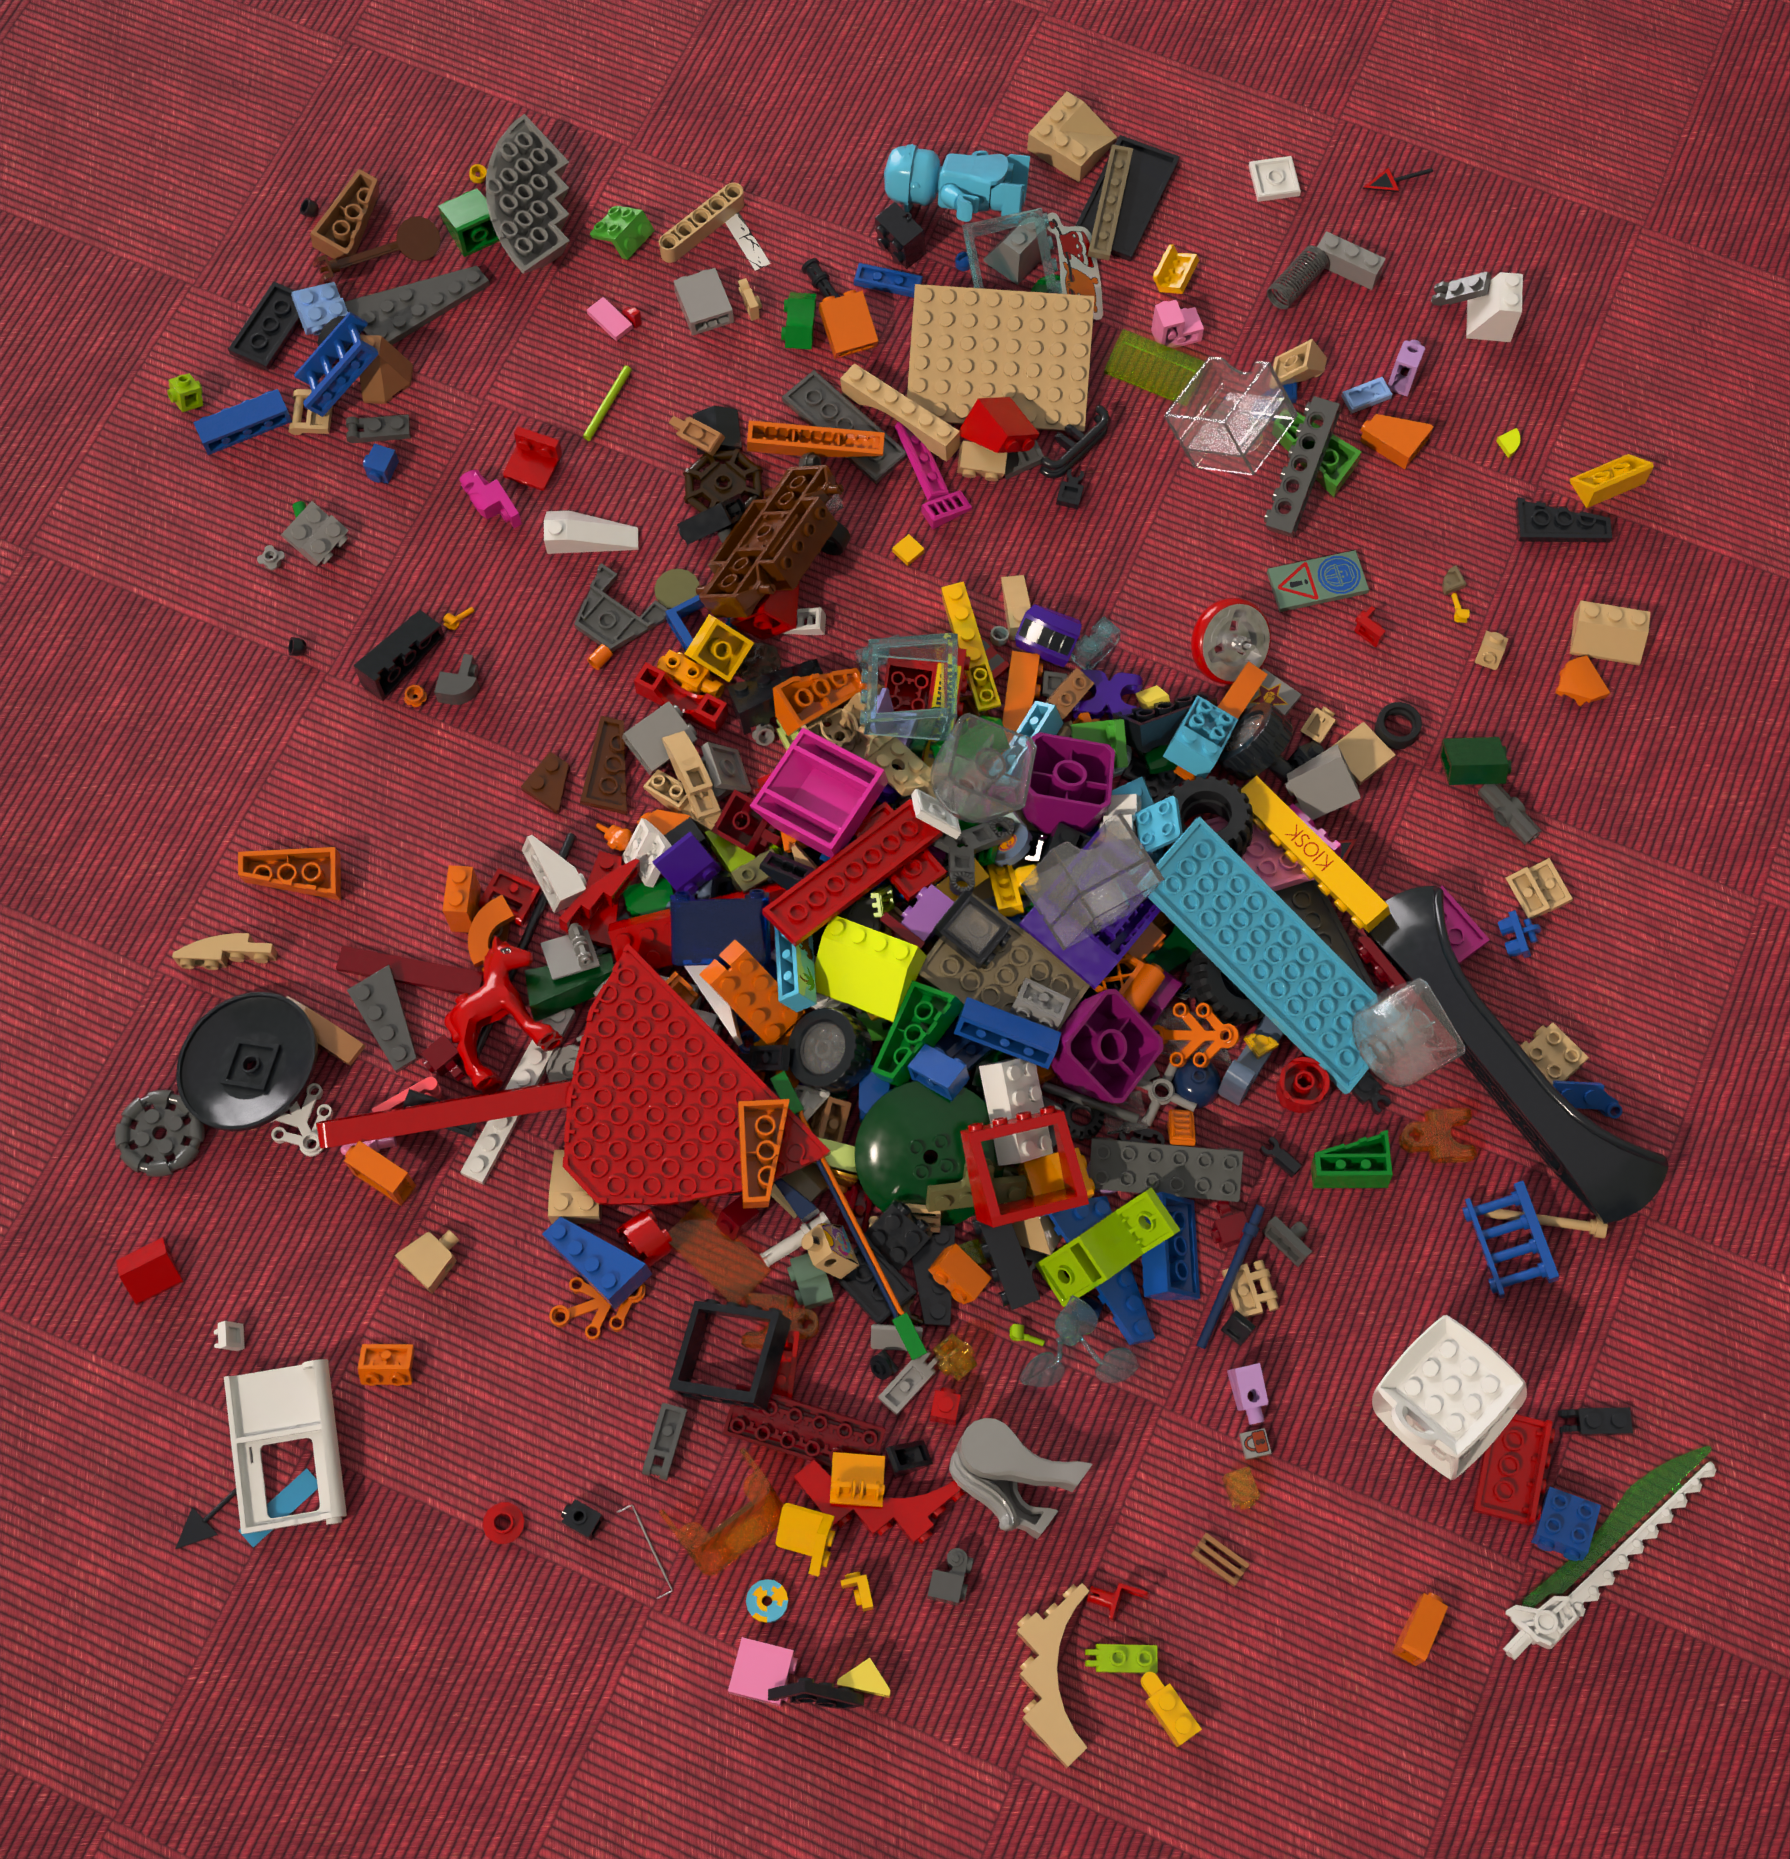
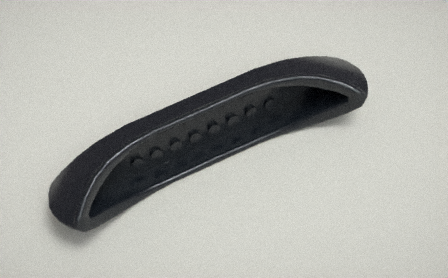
(1595, 1165)

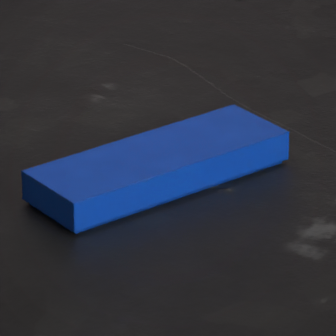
(886, 280)

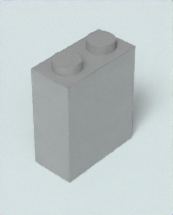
(703, 301)
(647, 735)

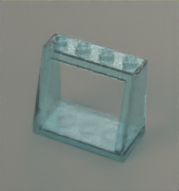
(1009, 221)
(918, 724)

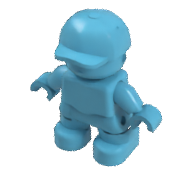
(962, 183)

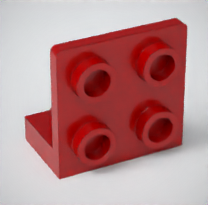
(533, 459)

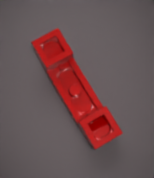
(786, 1373)

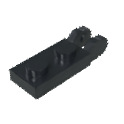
(1598, 1421)

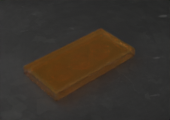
(721, 1261)

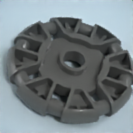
(145, 1132)

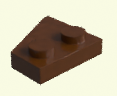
(548, 782)

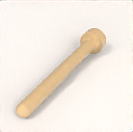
(1594, 1226)

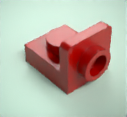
(1369, 629)

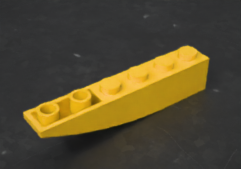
(964, 624)

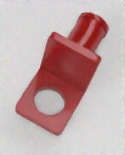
(1112, 1600)

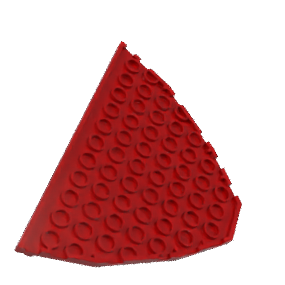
(660, 1100)

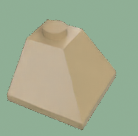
(1300, 363)

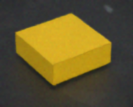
(908, 550)

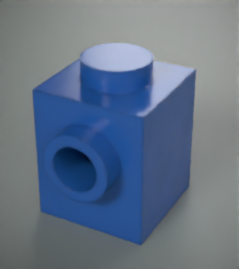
(380, 463)

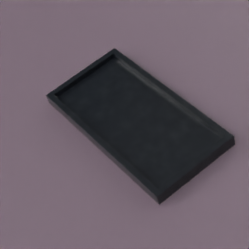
(1145, 185)

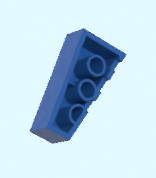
(602, 1265)

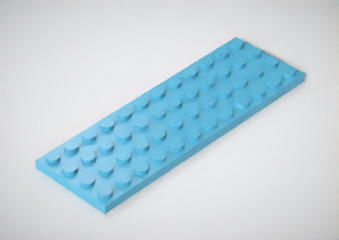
(1264, 949)

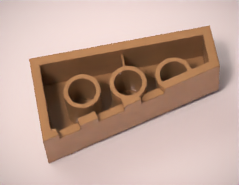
(347, 218)

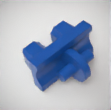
(1518, 946)

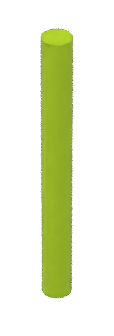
(606, 404)

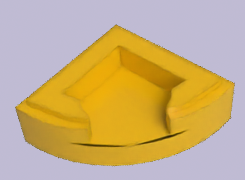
(1260, 1044)

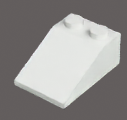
(554, 874)

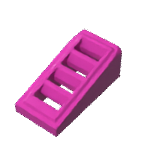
(937, 520)

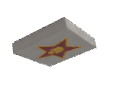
(1275, 692)

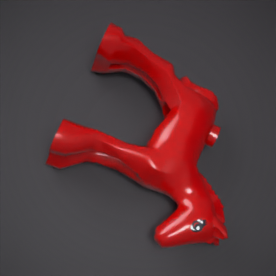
(491, 1004)

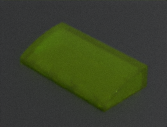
(1151, 365)

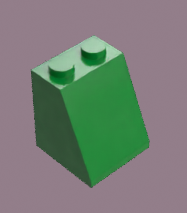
(469, 222)

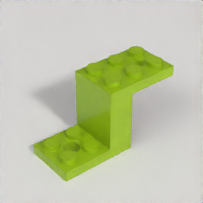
(1107, 1247)

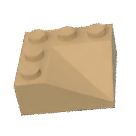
(1071, 137)

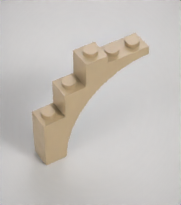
(1048, 1716)

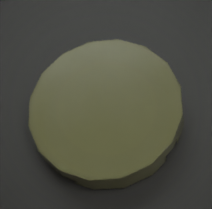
(675, 587)

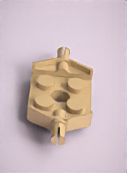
(889, 750)

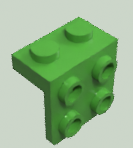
(624, 228)

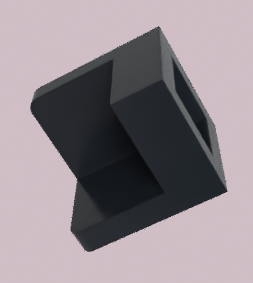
(1037, 846)

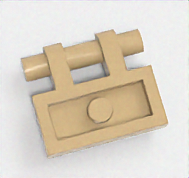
(1244, 1294)

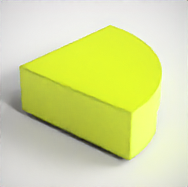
(1509, 442)

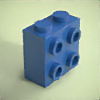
(1566, 1524)

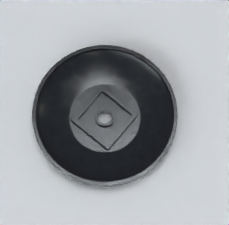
(222, 1044)

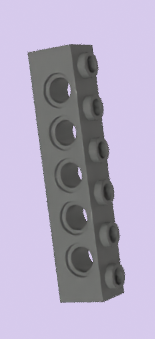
(1288, 523)

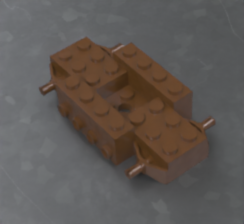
(772, 542)

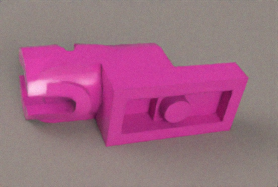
(489, 498)

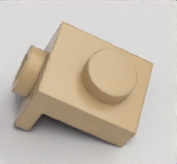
(1491, 650)

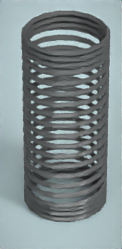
(1307, 268)

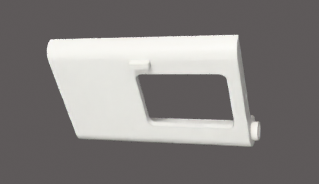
(278, 1409)

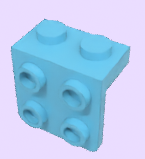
(1159, 826)

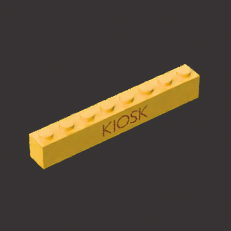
(1315, 857)

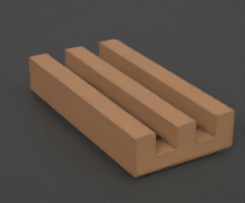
(1239, 1572)

